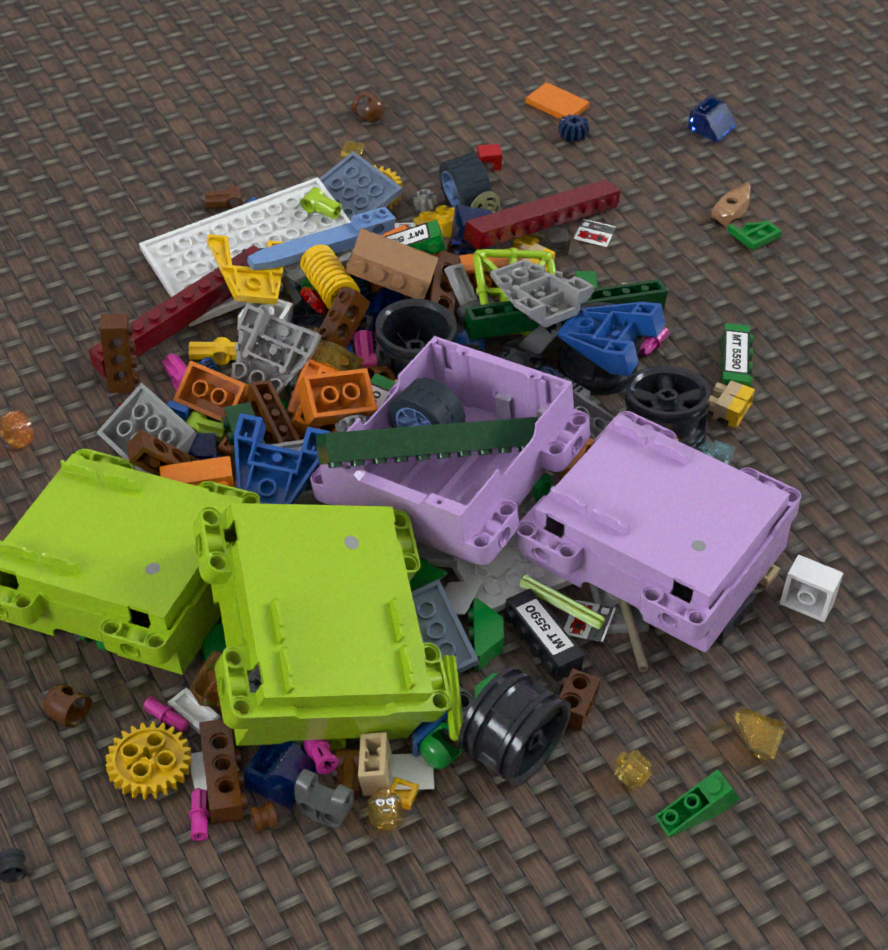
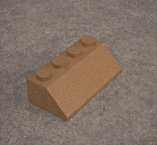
(391, 264)

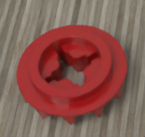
(313, 300)

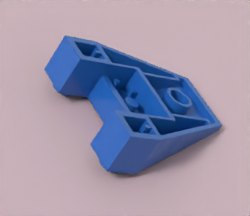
(608, 333)
(269, 470)

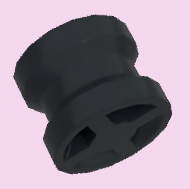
(12, 865)

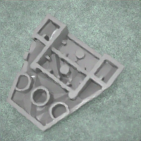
(541, 294)
(270, 348)

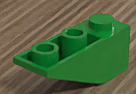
(698, 805)

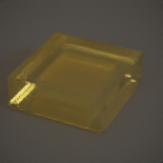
(351, 146)

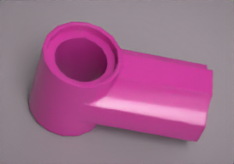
(364, 347)
(175, 369)

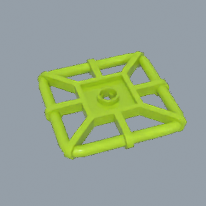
(512, 255)

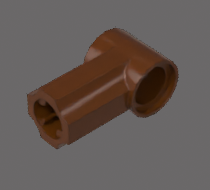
(228, 198)
(348, 769)

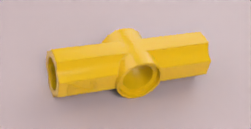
(220, 350)

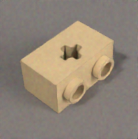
(374, 763)

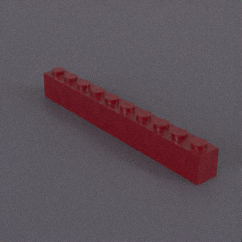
(541, 214)
(176, 311)

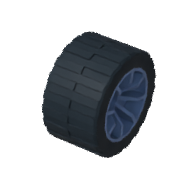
(463, 180)
(425, 404)

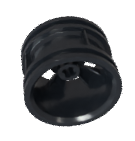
(412, 322)
(586, 372)
(672, 400)
(514, 725)

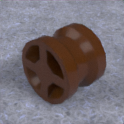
(263, 817)

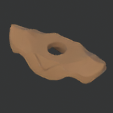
(727, 212)

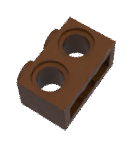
(581, 692)

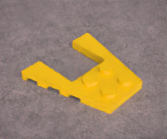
(244, 282)

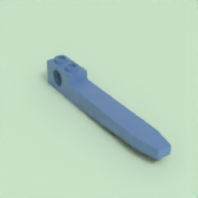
(337, 238)

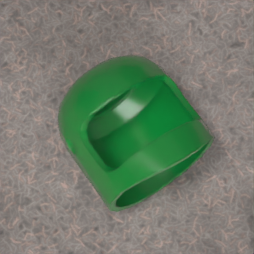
(436, 750)

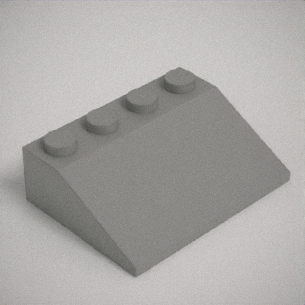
(149, 413)

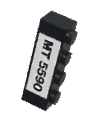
(543, 634)

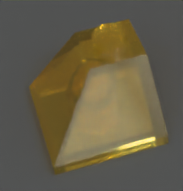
(760, 732)

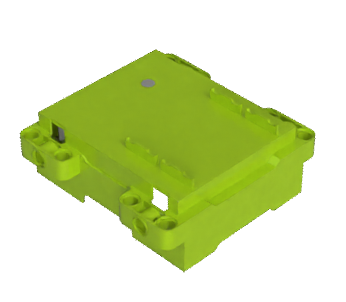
(114, 544)
(326, 617)

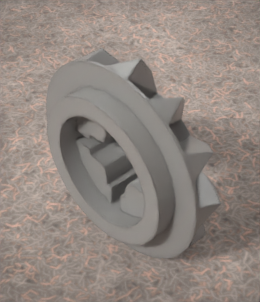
(345, 423)

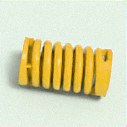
(325, 273)

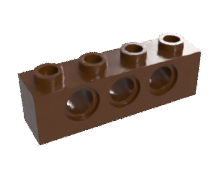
(440, 287)
(343, 317)
(118, 353)
(268, 405)
(151, 453)
(230, 805)

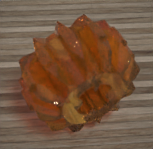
(16, 429)

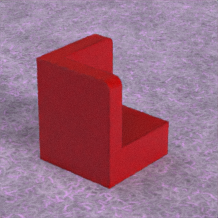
(490, 153)

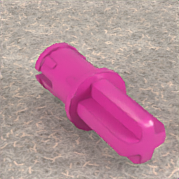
(653, 342)
(166, 714)
(199, 815)

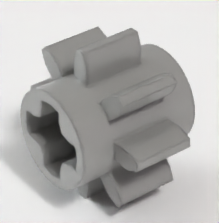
(425, 200)

